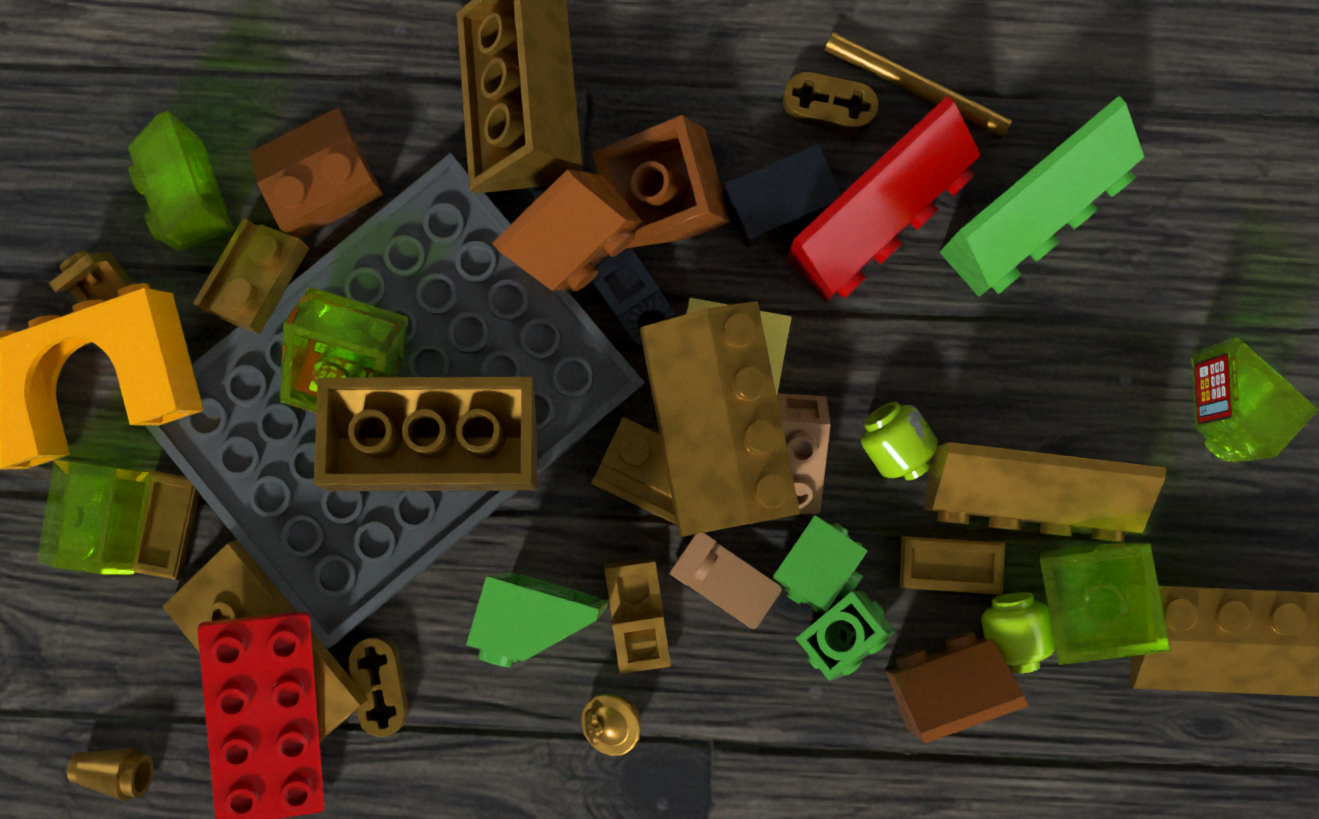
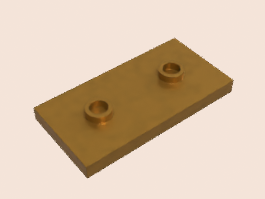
(238, 588)

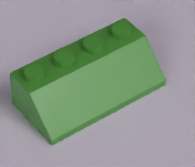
(1045, 200)
(527, 615)

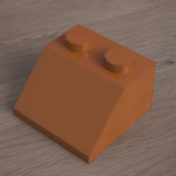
(314, 175)
(666, 181)
(570, 231)
(954, 687)

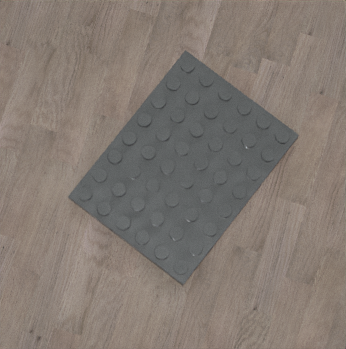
(466, 318)

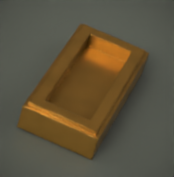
(166, 525)
(951, 565)

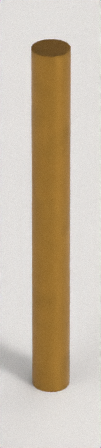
(916, 83)

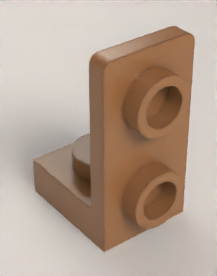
(807, 438)
(726, 580)

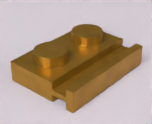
(251, 276)
(637, 470)

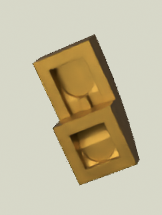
(637, 615)

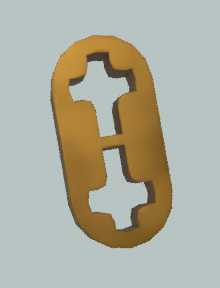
(833, 91)
(391, 684)

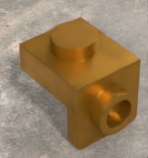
(91, 276)

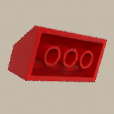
(885, 202)

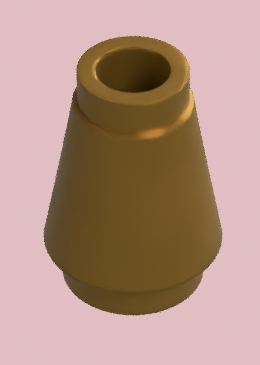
(112, 772)

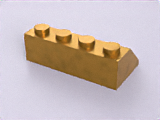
(517, 93)
(719, 419)
(426, 434)
(1041, 489)
(1235, 642)

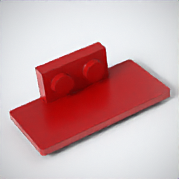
(261, 716)

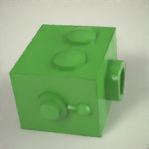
(821, 566)
(826, 641)

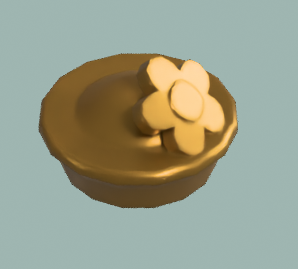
(611, 724)

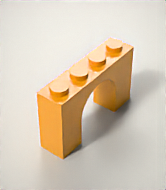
(138, 335)

